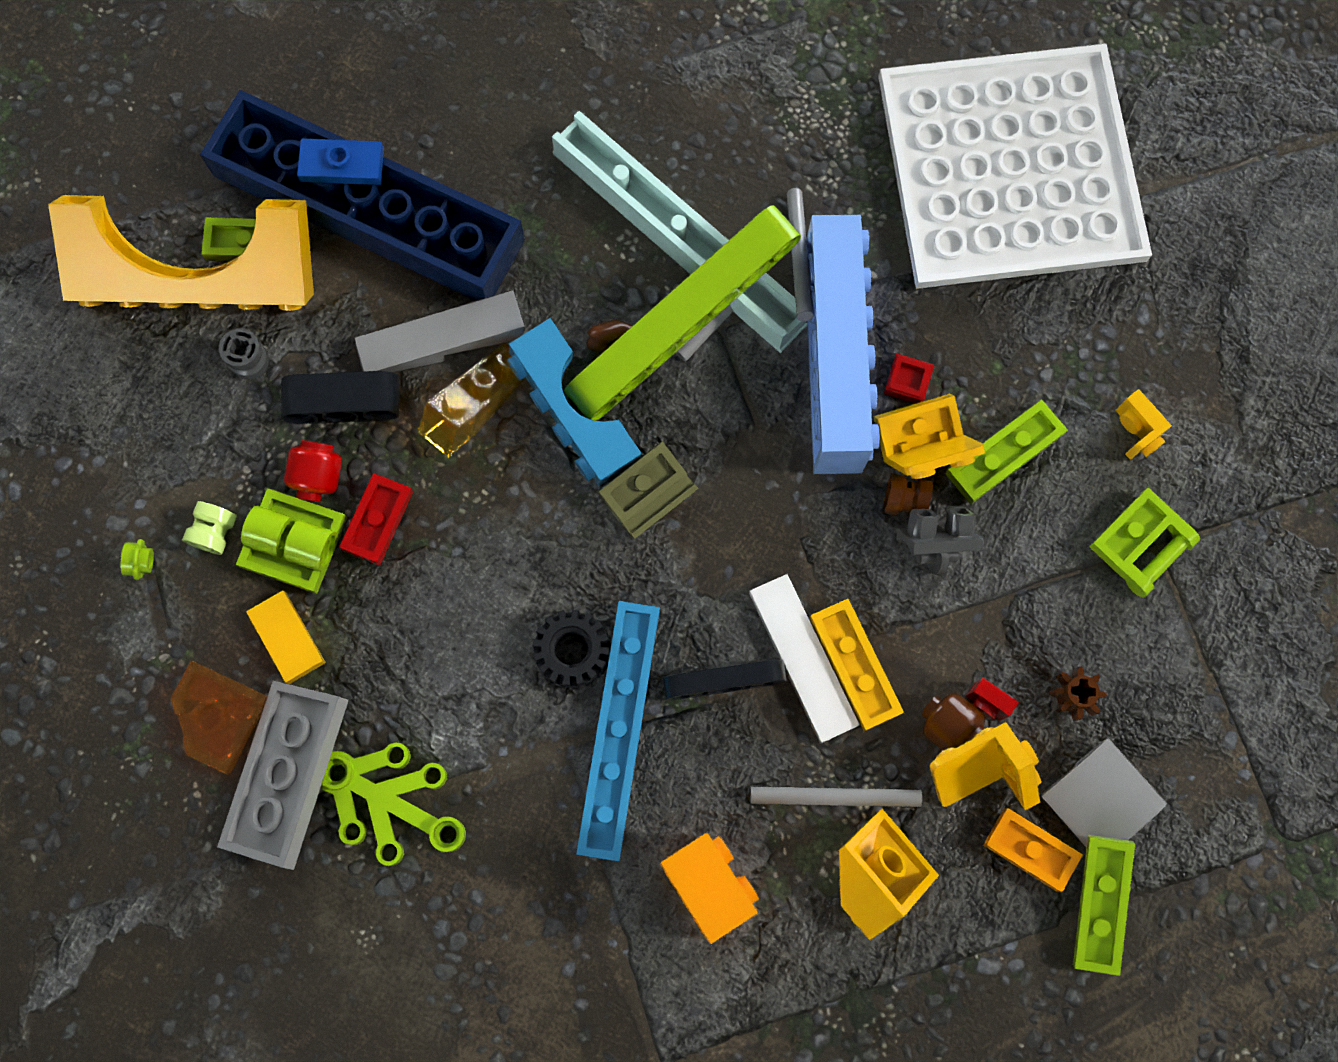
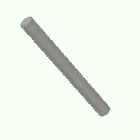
(800, 257)
(836, 796)

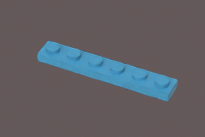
(618, 731)

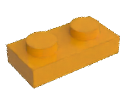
(1033, 850)

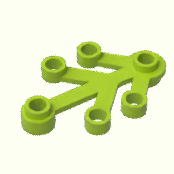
(384, 798)

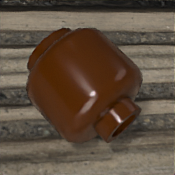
(951, 721)

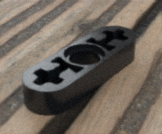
(724, 679)

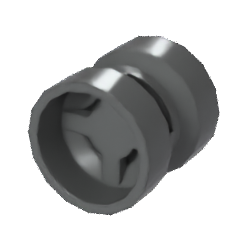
(250, 361)

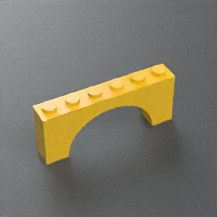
(104, 267)

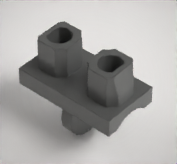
(940, 544)

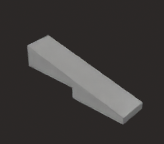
(440, 334)

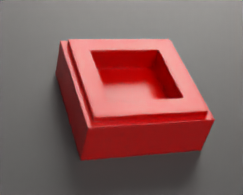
(908, 379)

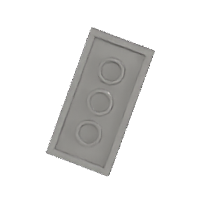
(283, 774)

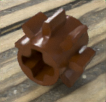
(1083, 684)

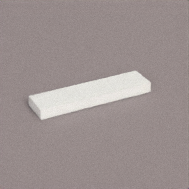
(804, 659)

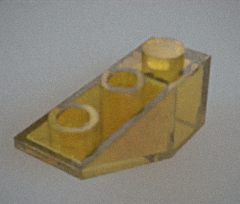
(469, 402)

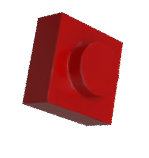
(991, 700)

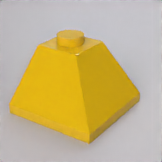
(881, 875)

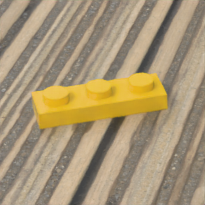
(856, 665)

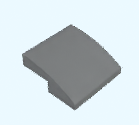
(1104, 796)

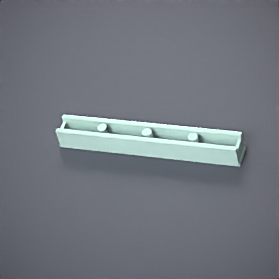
(670, 223)

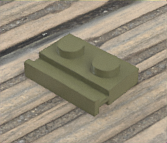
(647, 490)

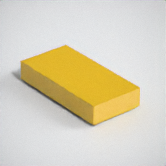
(285, 637)

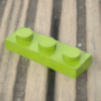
(1008, 451)
(1104, 905)

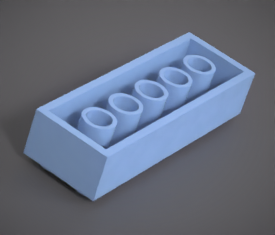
(839, 346)

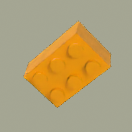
(709, 887)

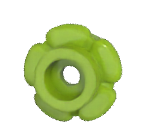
(136, 559)

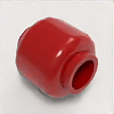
(312, 470)

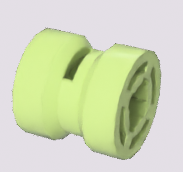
(209, 528)

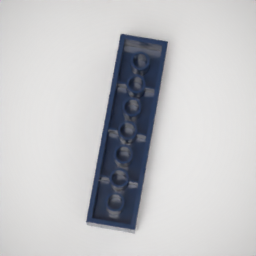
(402, 219)

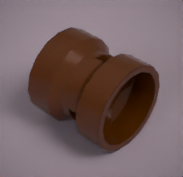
(906, 495)

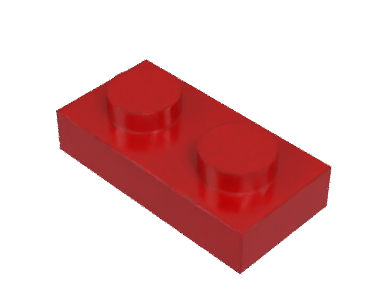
(376, 519)

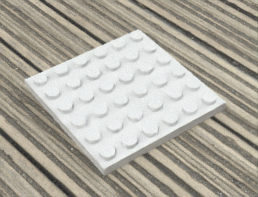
(1013, 166)

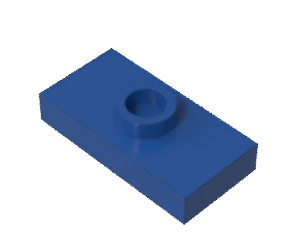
(340, 161)

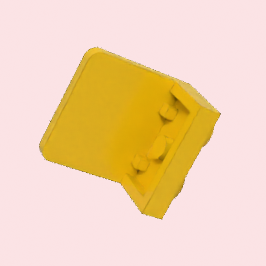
(925, 438)
(983, 760)

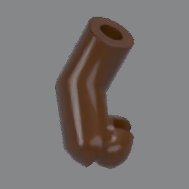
(605, 332)

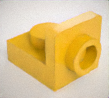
(1142, 418)

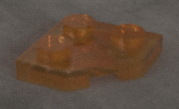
(215, 716)

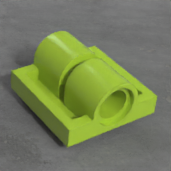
(290, 540)

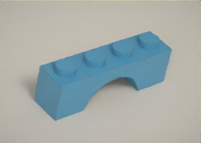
(601, 446)

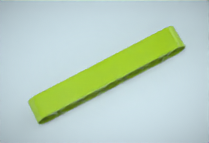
(682, 313)

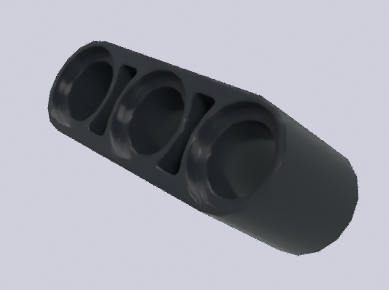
(340, 397)

